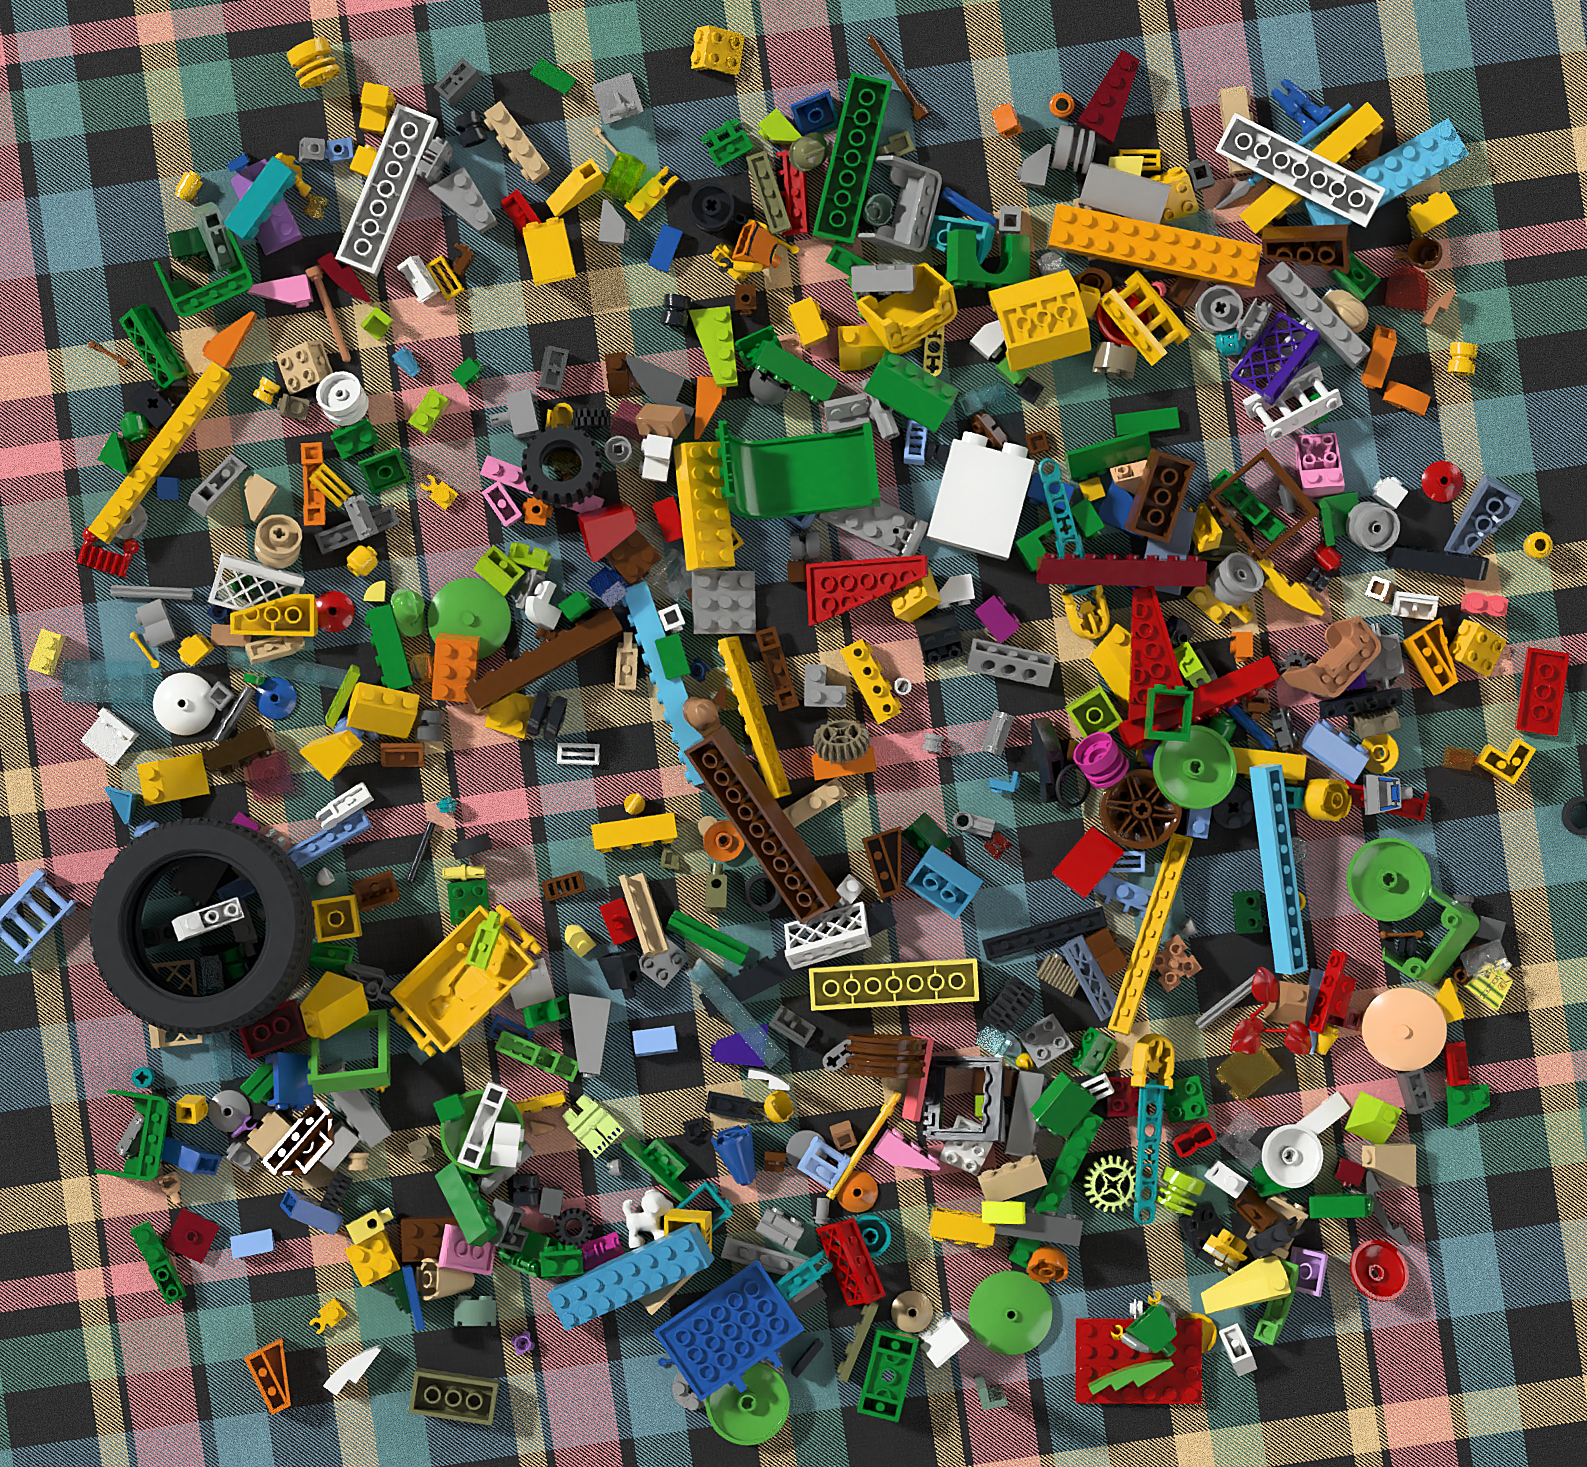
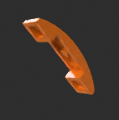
(314, 500)

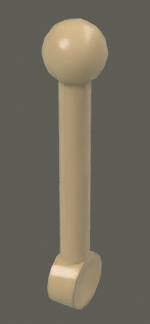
(597, 132)

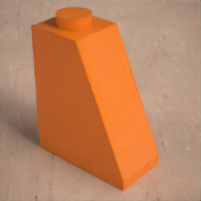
(1379, 357)

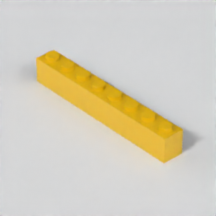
(1333, 148)
(1292, 764)

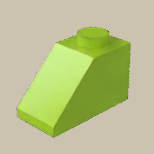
(777, 129)

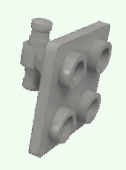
(617, 98)

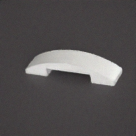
(1325, 1114)

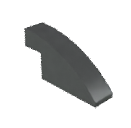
(659, 384)

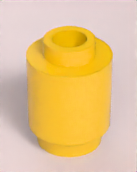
(188, 186)

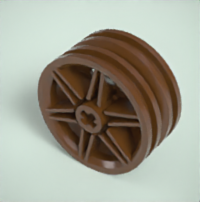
(1122, 831)
(885, 1055)

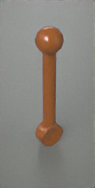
(122, 361)
(1418, 934)

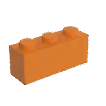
(825, 770)

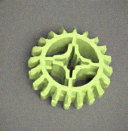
(1104, 1190)

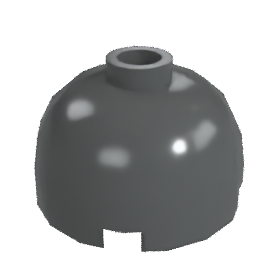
(766, 389)

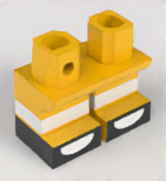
(1221, 1255)

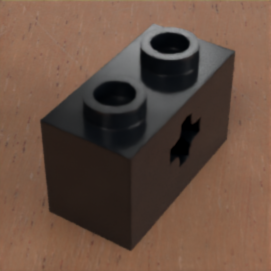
(142, 400)

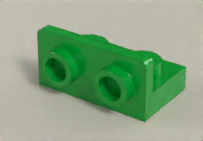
(354, 438)
(1093, 1052)
(561, 1262)

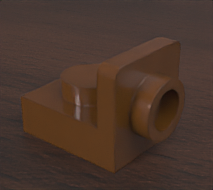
(463, 262)
(774, 1160)

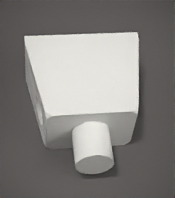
(1226, 1179)

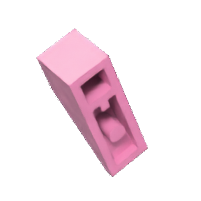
(289, 290)

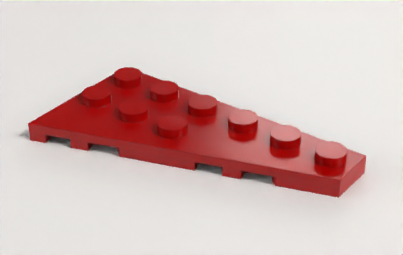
(1150, 657)

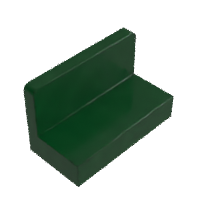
(924, 833)

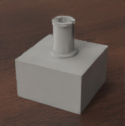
(520, 414)

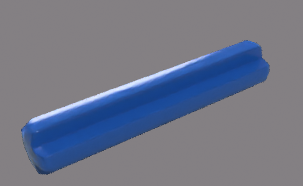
(967, 206)
(1239, 715)

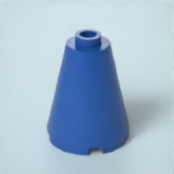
(737, 1153)

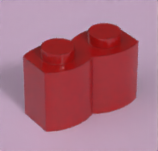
(1198, 1136)

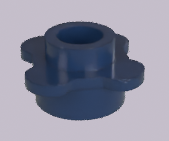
(220, 618)
(705, 668)

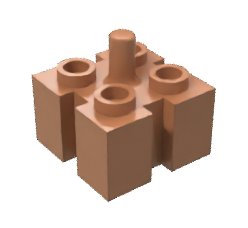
(1173, 963)

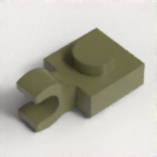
(898, 145)

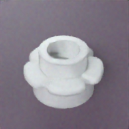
(1136, 1308)

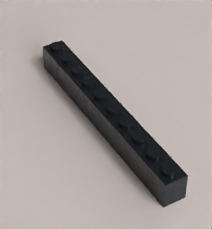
(777, 969)

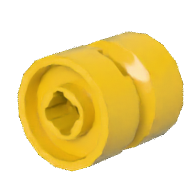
(1462, 358)

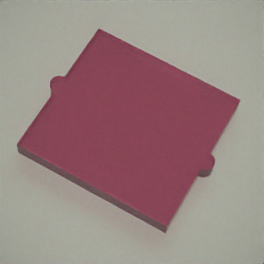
(625, 422)

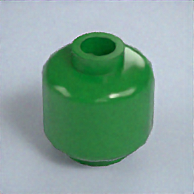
(134, 427)
(1223, 725)

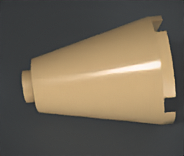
(440, 1282)

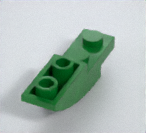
(159, 1261)

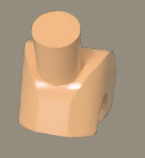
(171, 1185)

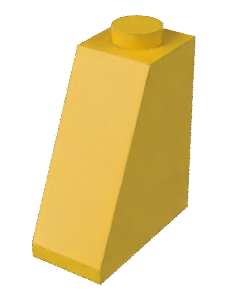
(332, 752)

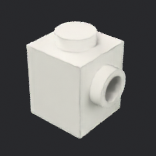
(1389, 492)
(672, 619)

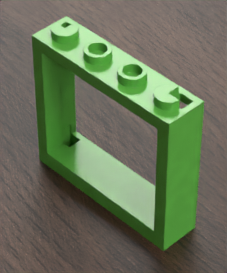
(360, 1078)

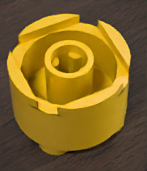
(1327, 799)

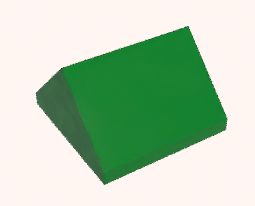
(1359, 280)
(115, 454)
(385, 470)

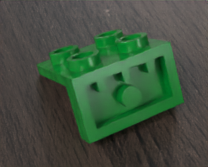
(1333, 515)

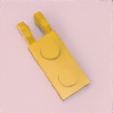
(650, 195)
(536, 1103)

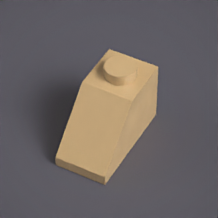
(258, 495)

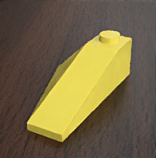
(1253, 1284)

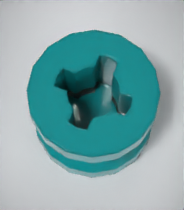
(147, 1076)

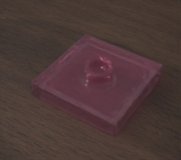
(271, 776)

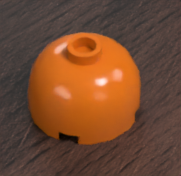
(1048, 1264)

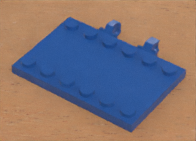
(729, 1331)

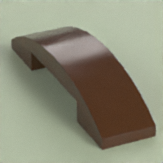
(777, 669)

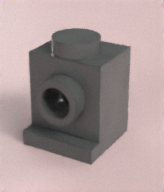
(1206, 181)

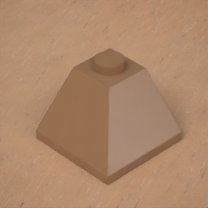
(1291, 1004)

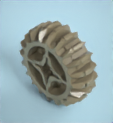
(841, 741)

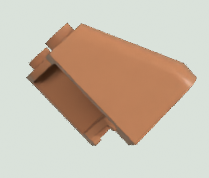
(1350, 652)

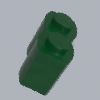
(187, 244)

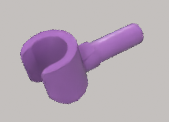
(243, 1127)

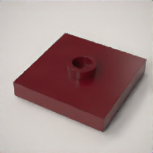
(192, 1235)

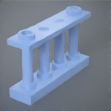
(23, 896)

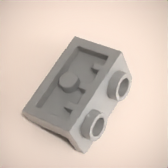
(846, 413)

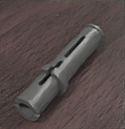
(234, 714)

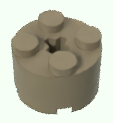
(1115, 360)

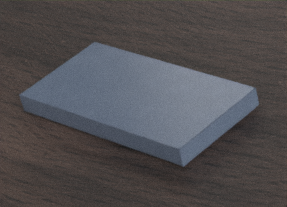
(1178, 544)

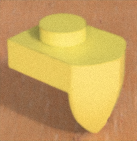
(578, 940)

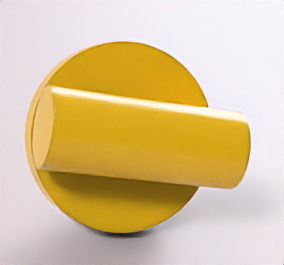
(634, 803)

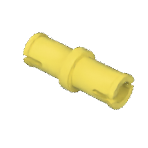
(464, 872)

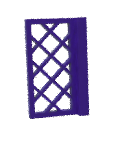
(1292, 363)

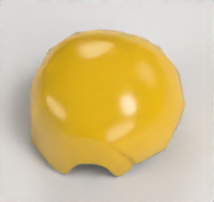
(778, 1107)

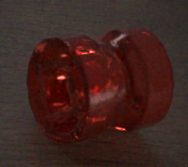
(1000, 841)

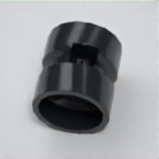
(470, 129)
(675, 310)
(526, 1197)

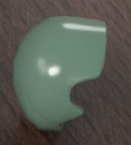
(877, 209)

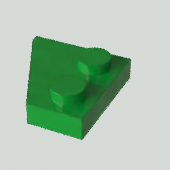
(1465, 1101)

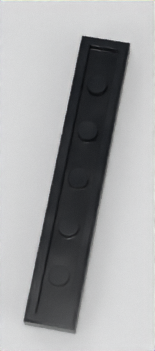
(1044, 933)

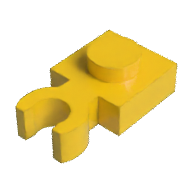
(442, 493)
(330, 1314)

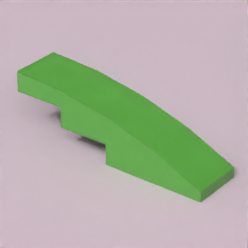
(537, 1055)
(1138, 1372)

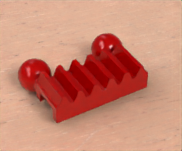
(106, 560)

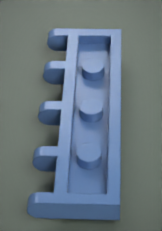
(1123, 892)

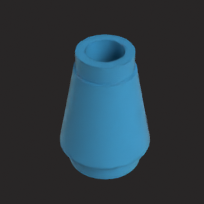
(406, 361)

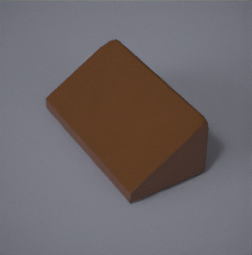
(1255, 1210)

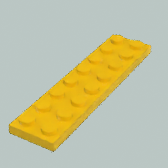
(754, 716)

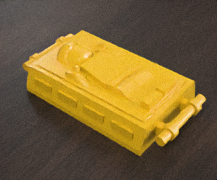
(454, 996)

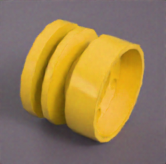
(312, 60)

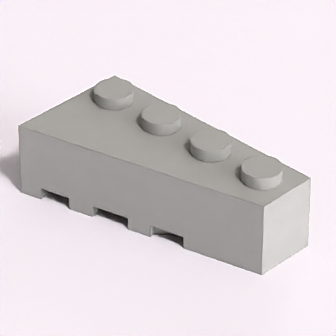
(359, 1112)

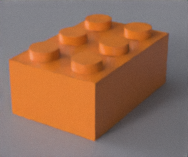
(454, 666)

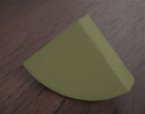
(670, 859)

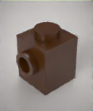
(745, 299)

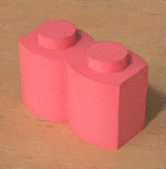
(1479, 603)

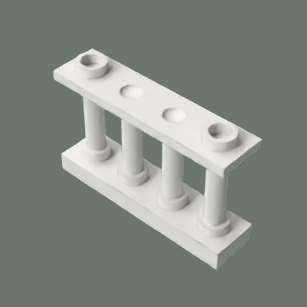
(1305, 378)

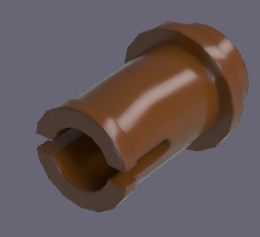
(1459, 969)

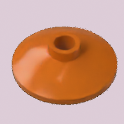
(723, 850)
(868, 1196)

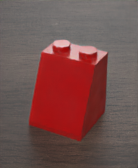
(606, 528)

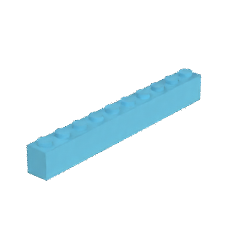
(672, 691)
(1278, 868)

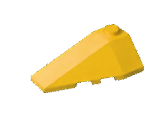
(283, 617)

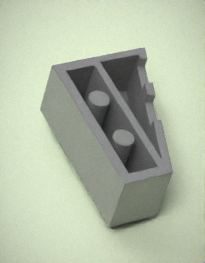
(464, 199)
(884, 278)

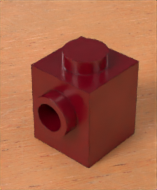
(1349, 1172)

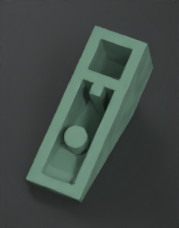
(215, 235)

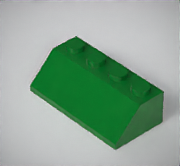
(911, 390)
(1107, 454)

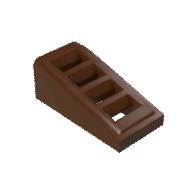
(580, 880)

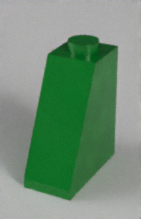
(1340, 1205)

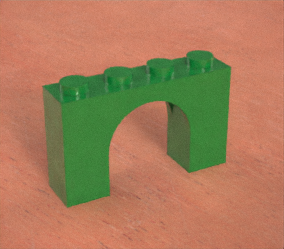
(965, 269)

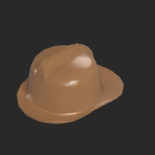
(701, 715)

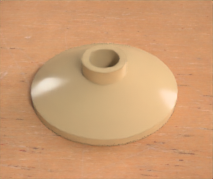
(907, 1301)

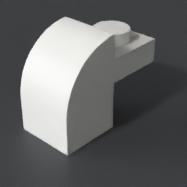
(539, 610)

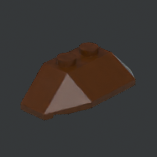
(303, 1143)

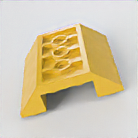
(1041, 320)

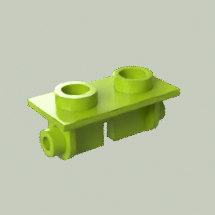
(520, 554)

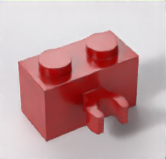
(618, 921)

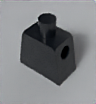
(621, 971)

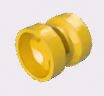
(268, 386)

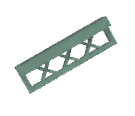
(989, 1397)

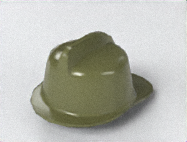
(808, 152)

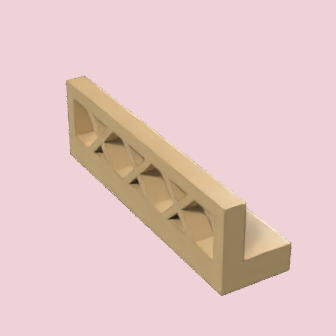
(644, 915)

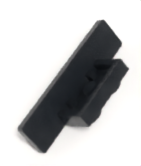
(1360, 701)

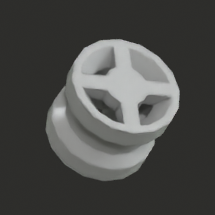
(932, 743)

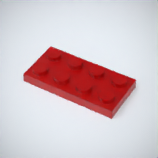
(1542, 691)

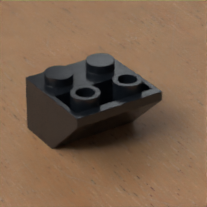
(939, 637)

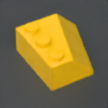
(1113, 662)

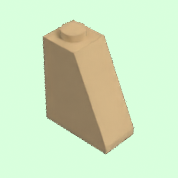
(1392, 1161)

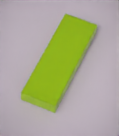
(342, 696)

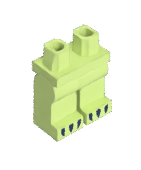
(588, 1120)

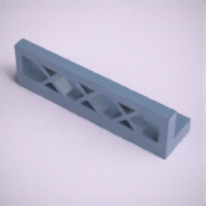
(1093, 975)

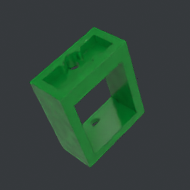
(1184, 736)

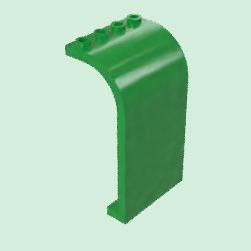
(798, 473)

